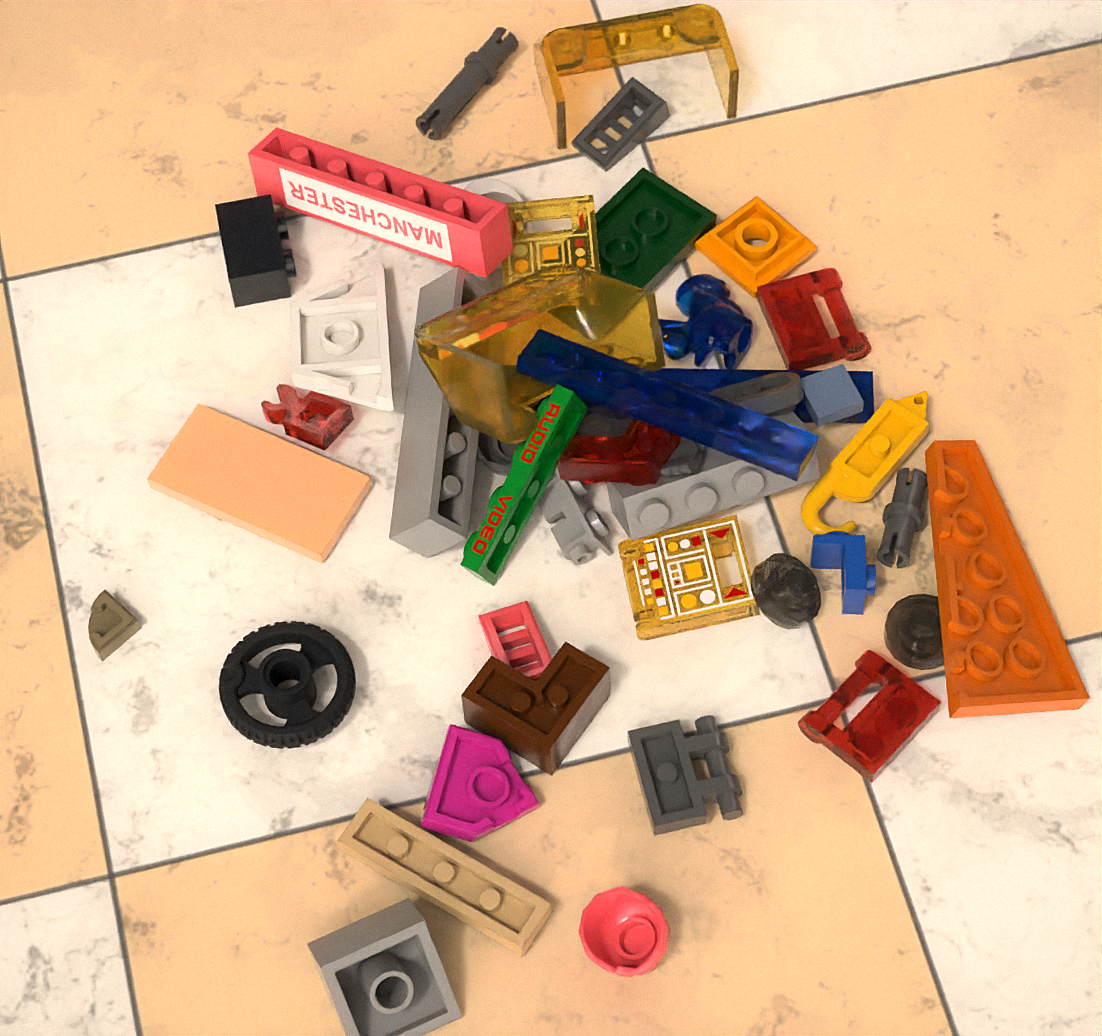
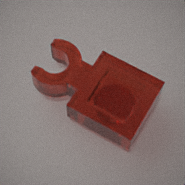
(310, 419)

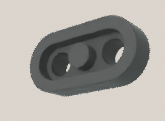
(769, 394)

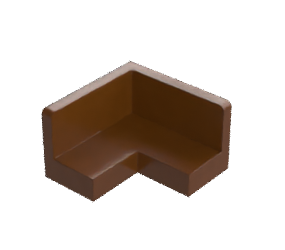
(541, 716)

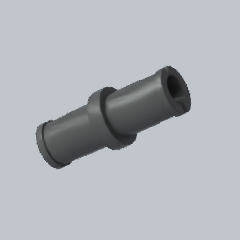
(902, 518)

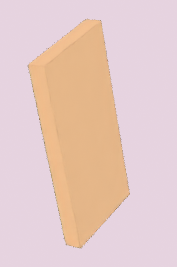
(260, 482)

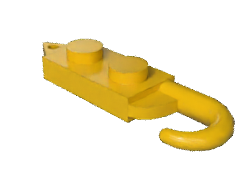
(868, 459)

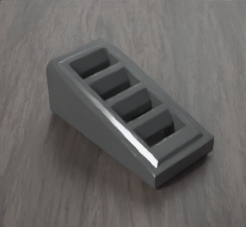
(630, 95)

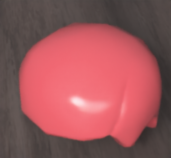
(624, 932)

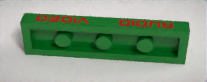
(524, 486)

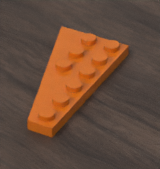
(994, 619)

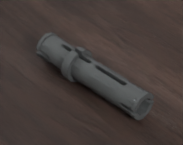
(478, 70)

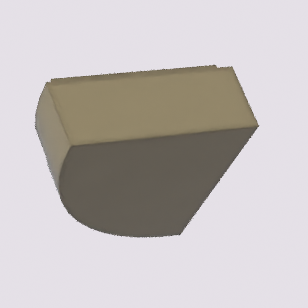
(110, 625)

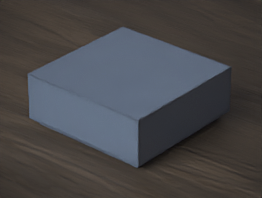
(831, 395)

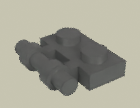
(669, 780)

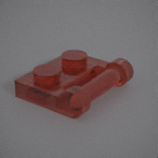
(799, 326)
(881, 726)

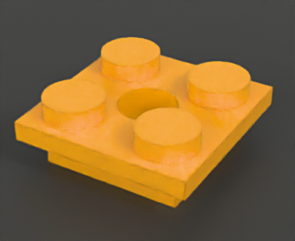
(749, 264)

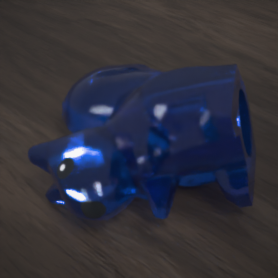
(712, 324)

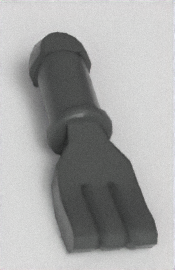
(683, 459)

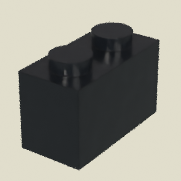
(253, 250)

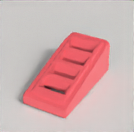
(509, 618)

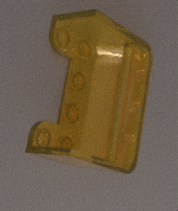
(478, 344)

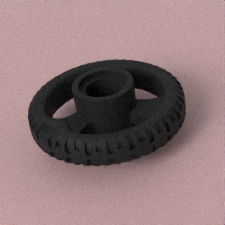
(295, 704)

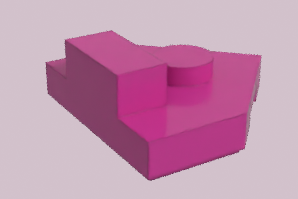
(474, 787)

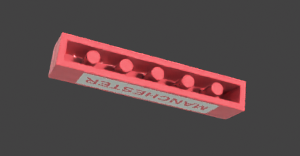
(382, 202)

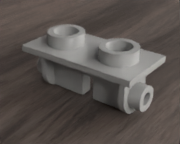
(582, 528)

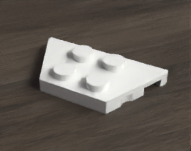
(344, 341)

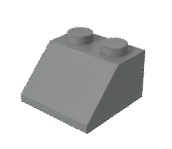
(385, 975)

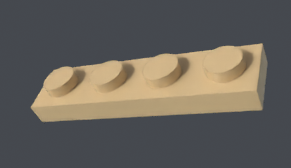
(445, 876)

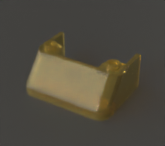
(629, 42)

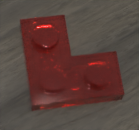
(624, 459)

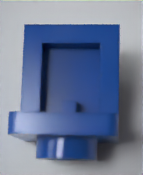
(846, 553)

